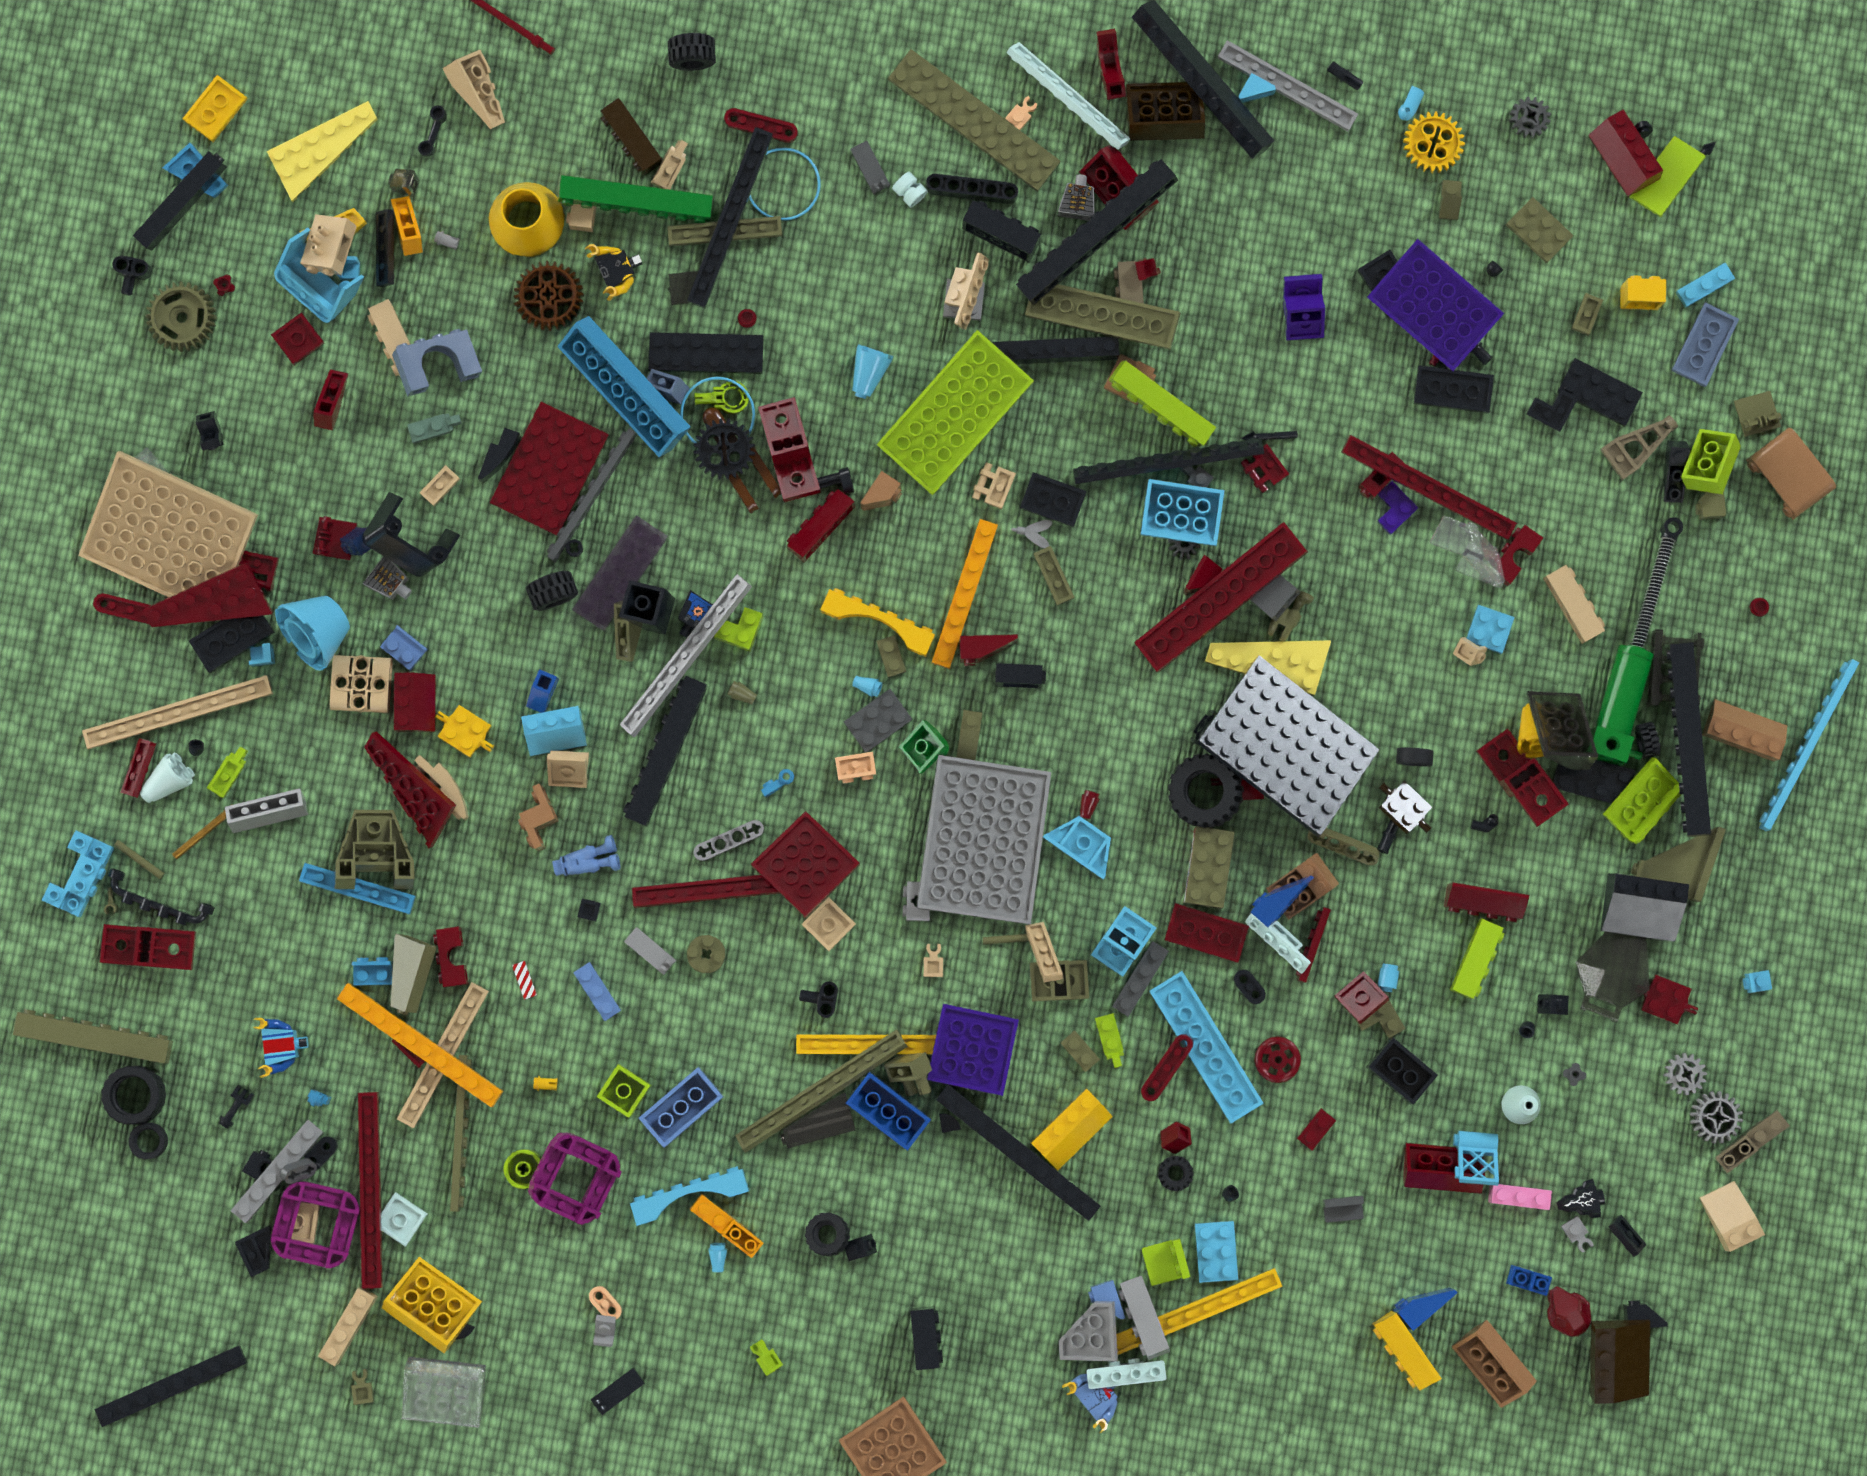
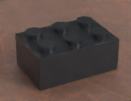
(1401, 1071)
(926, 1338)

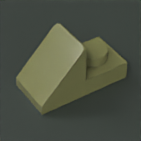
(1450, 200)

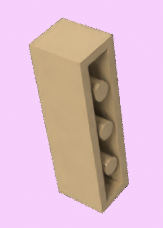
(389, 329)
(1574, 604)
(348, 1326)

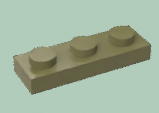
(1053, 575)

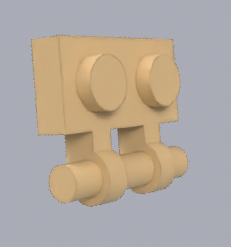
(999, 487)

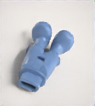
(583, 860)

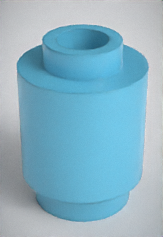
(1388, 977)

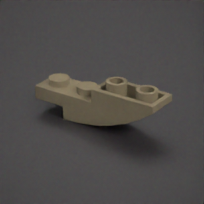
(1751, 1141)

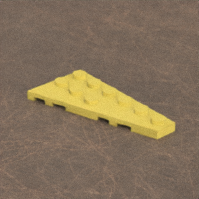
(313, 152)
(1295, 659)

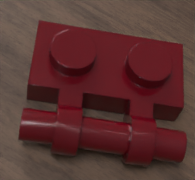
(1270, 466)

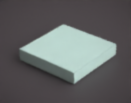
(401, 1219)

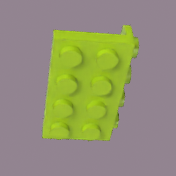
(1643, 801)

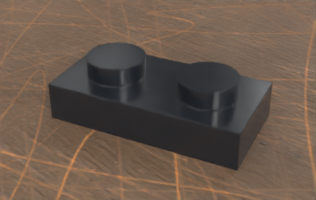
(1627, 1235)

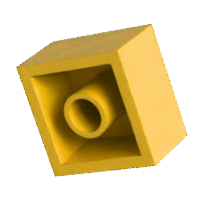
(1643, 293)

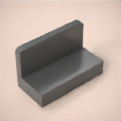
(1343, 1208)

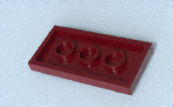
(1206, 933)

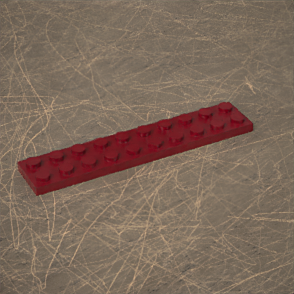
(1221, 597)

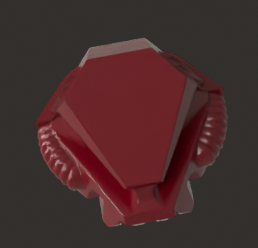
(1568, 1312)

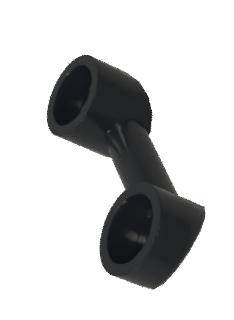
(439, 115)

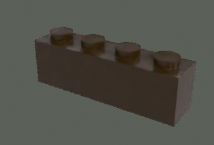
(631, 136)

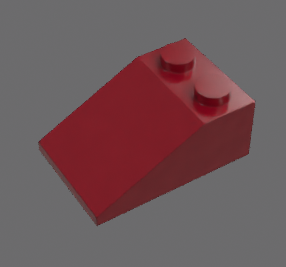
(980, 647)

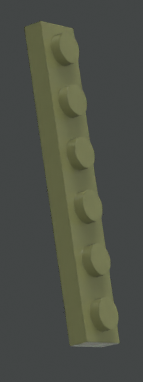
(703, 232)

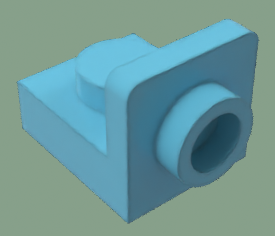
(1757, 981)

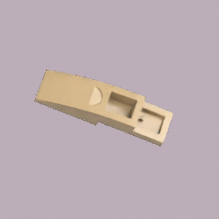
(442, 778)

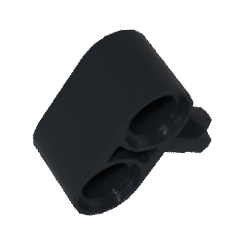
(131, 273)
(821, 998)

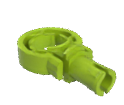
(710, 398)

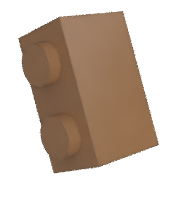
(882, 492)

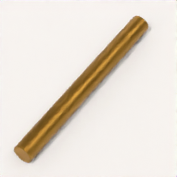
(198, 836)

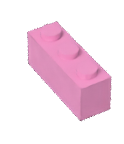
(1520, 1196)

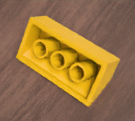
(1071, 1129)
(1406, 1351)

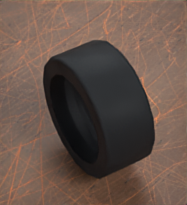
(1414, 756)
(163, 1138)

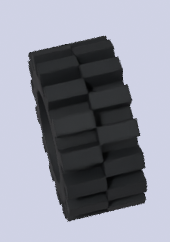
(1647, 740)
(1187, 1173)

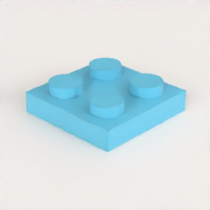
(1490, 628)

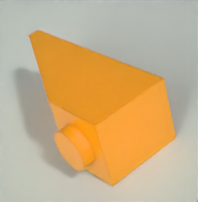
(407, 226)

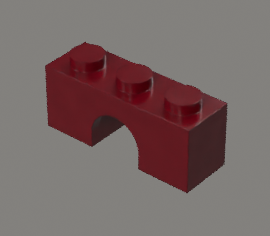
(1524, 540)
(447, 940)

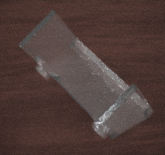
(1478, 558)

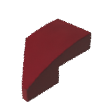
(1146, 268)

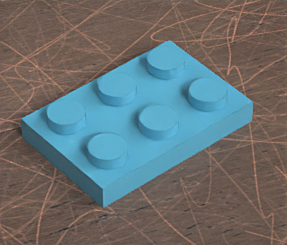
(1216, 1251)

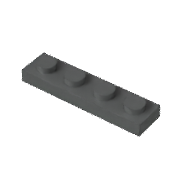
(1140, 978)

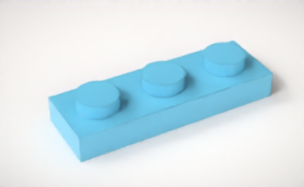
(1705, 285)

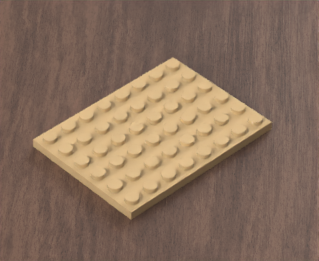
(163, 529)

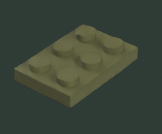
(1539, 230)

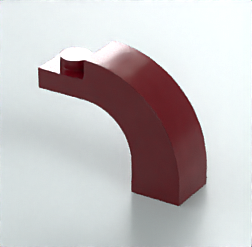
(1109, 64)

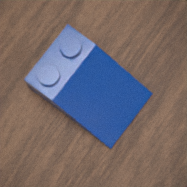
(1273, 905)
(1419, 1308)

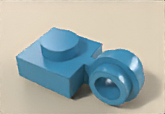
(771, 787)
(318, 1098)

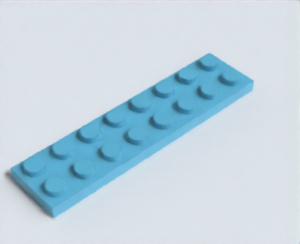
(1210, 1051)

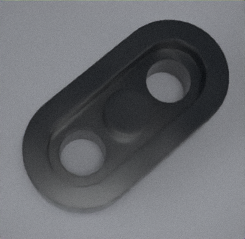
(1249, 986)
(321, 1154)

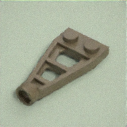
(1621, 460)

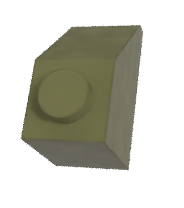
(1711, 506)

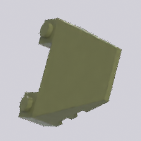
(374, 845)

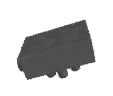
(1276, 597)

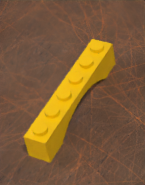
(840, 606)

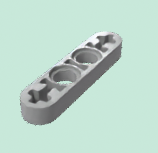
(730, 843)

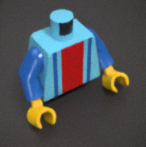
(279, 1045)

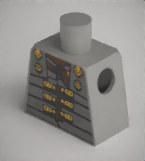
(1077, 200)
(388, 580)

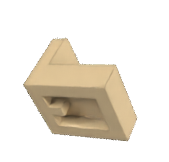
(1470, 652)

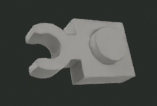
(1575, 1231)

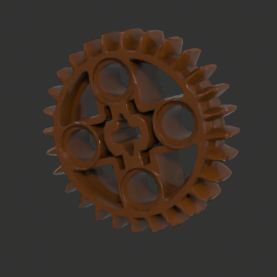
(548, 286)

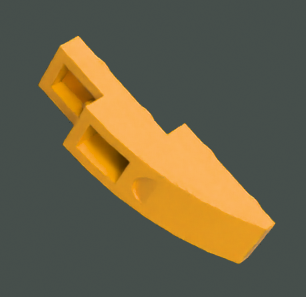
(726, 1225)

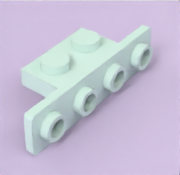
(1281, 941)
(1126, 1373)

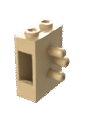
(328, 245)

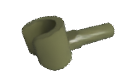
(110, 902)

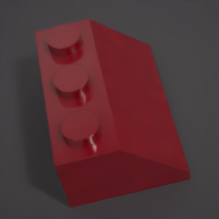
(414, 702)

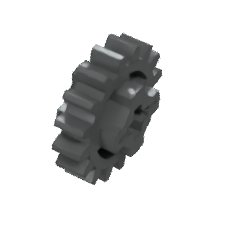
(1533, 123)

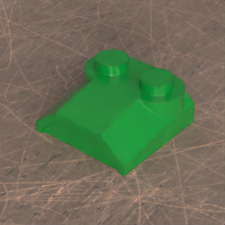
(924, 746)

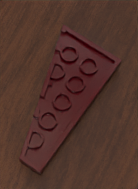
(218, 598)

